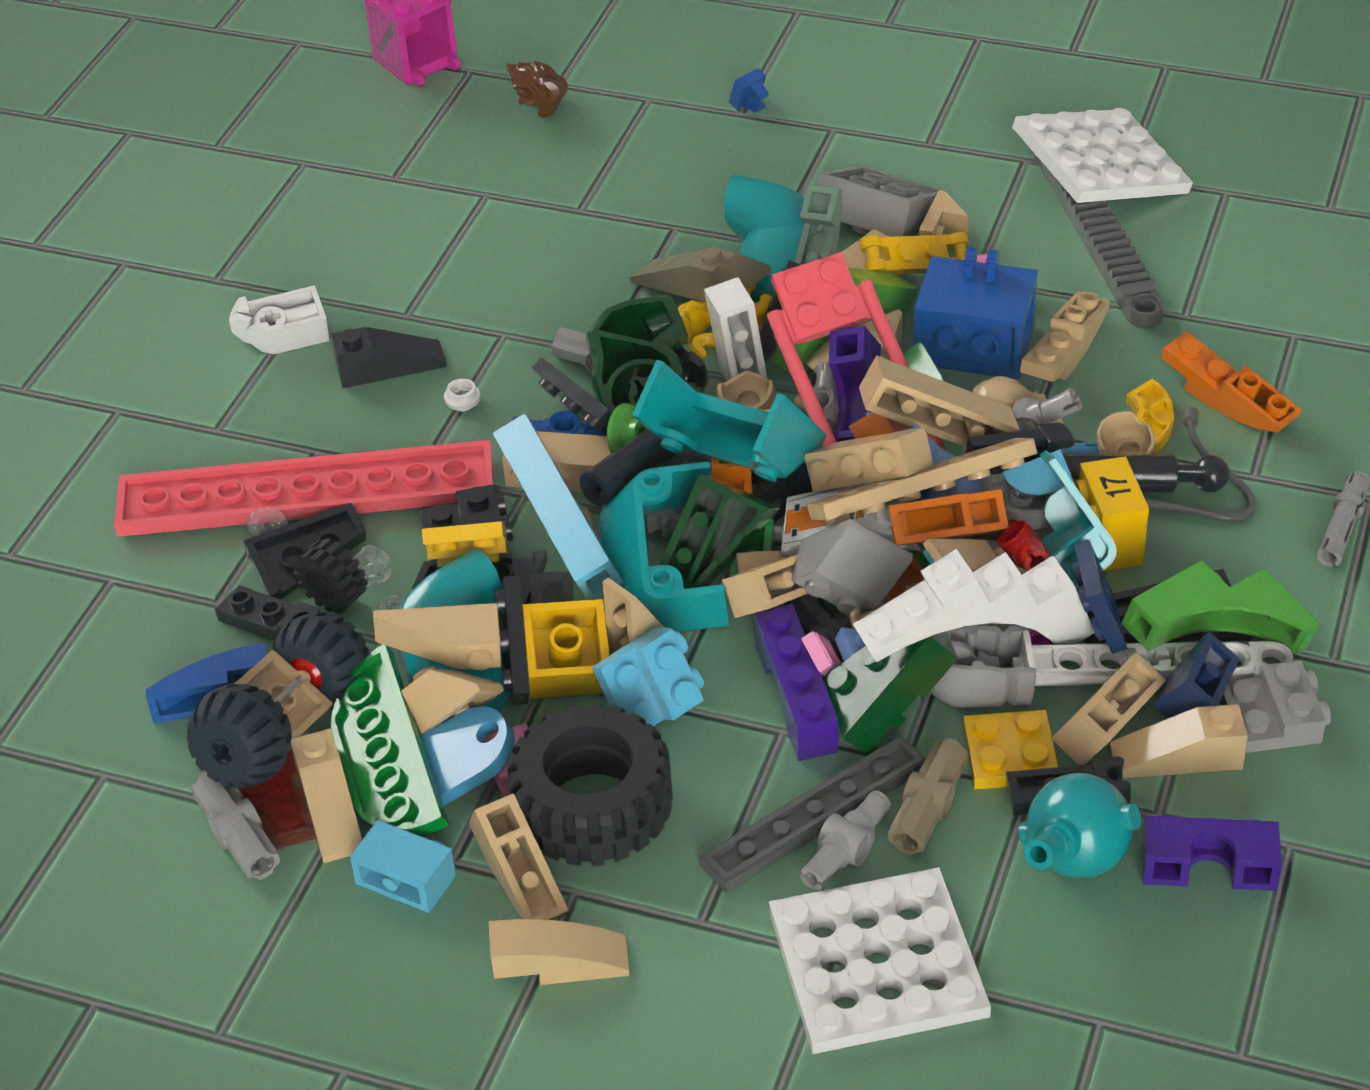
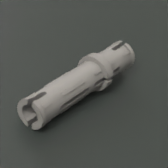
(1348, 507)

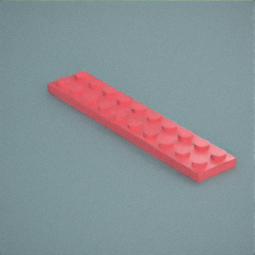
(300, 487)

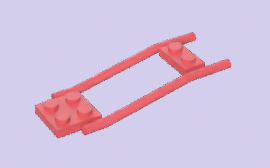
(814, 303)

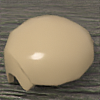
(1125, 435)

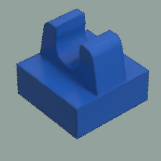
(749, 91)

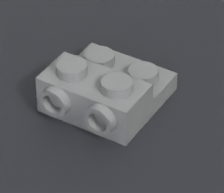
(1279, 707)

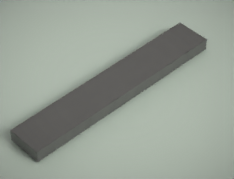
(804, 816)

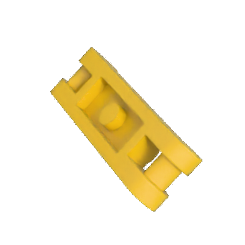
(910, 253)

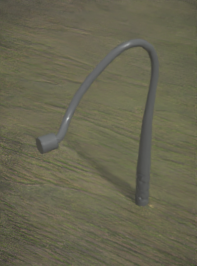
(1190, 420)

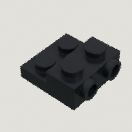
(472, 507)

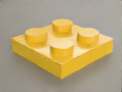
(1007, 744)

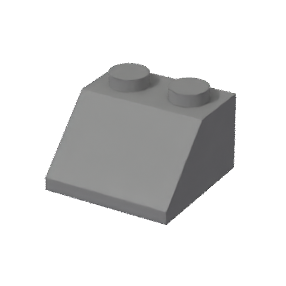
(849, 566)

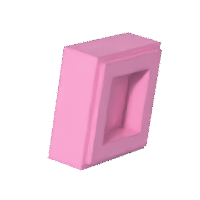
(821, 652)

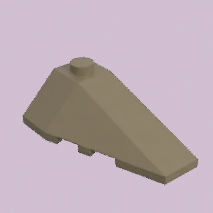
(697, 270)

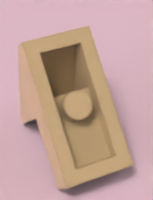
(944, 217)

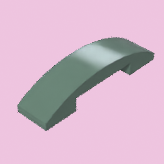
(822, 221)

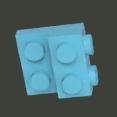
(651, 677)

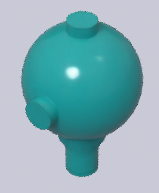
(1078, 826)

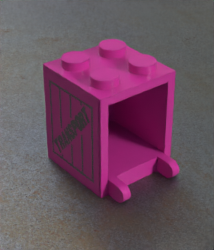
(412, 37)

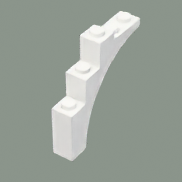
(992, 594)

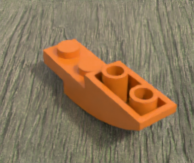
(1234, 393)

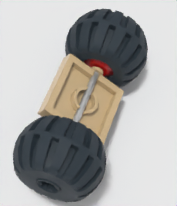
(248, 726)

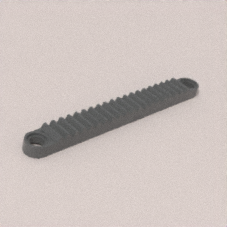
(1112, 255)

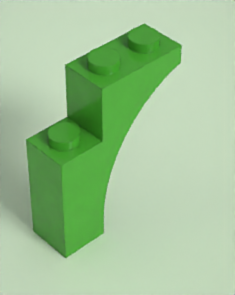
(892, 292)
(1203, 602)

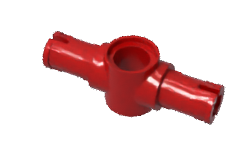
(1022, 545)

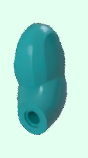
(460, 582)

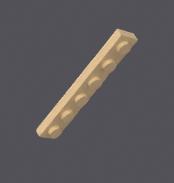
(940, 477)

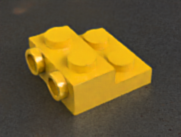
(454, 541)

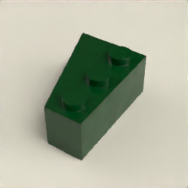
(713, 529)
(875, 694)

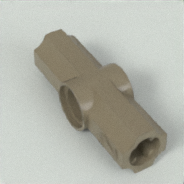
(928, 796)

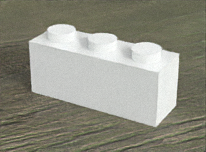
(735, 329)

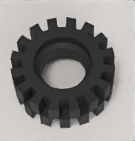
(330, 576)

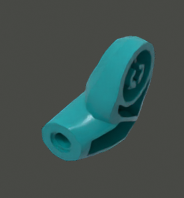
(766, 222)

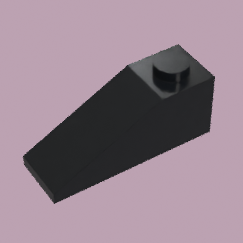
(378, 355)

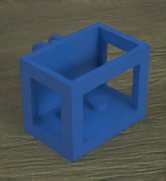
(976, 314)

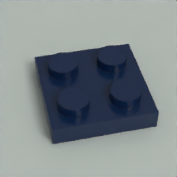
(1098, 597)

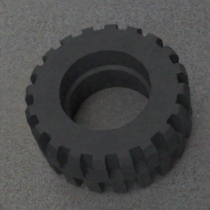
(582, 744)

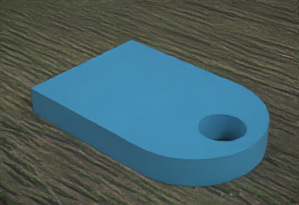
(459, 753)

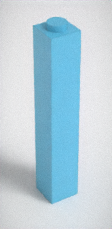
(556, 507)

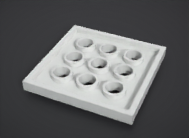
(1101, 155)
(874, 1017)

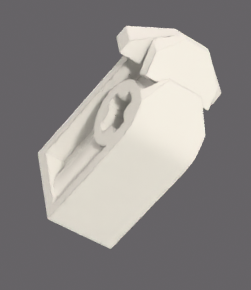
(281, 321)

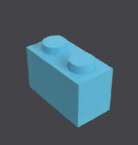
(403, 866)

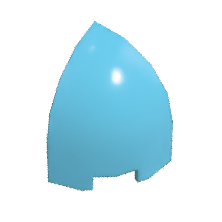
(1035, 476)

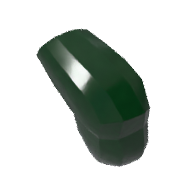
(628, 343)

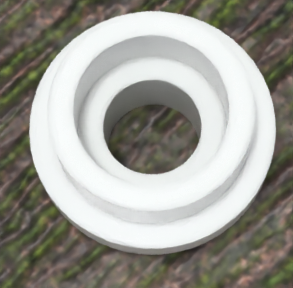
(461, 395)

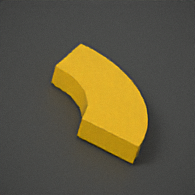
(1153, 406)

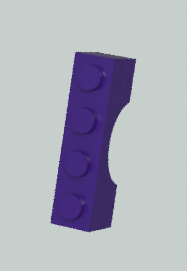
(849, 360)
(805, 700)

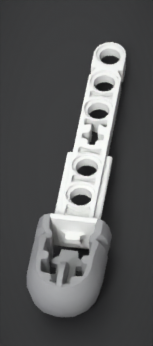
(980, 682)

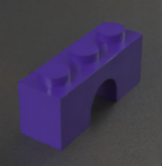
(1243, 846)

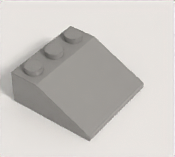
(880, 200)

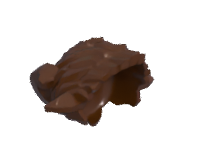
(538, 86)

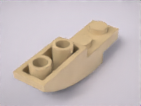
(1068, 338)

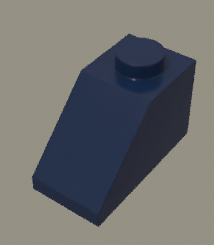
(1198, 678)

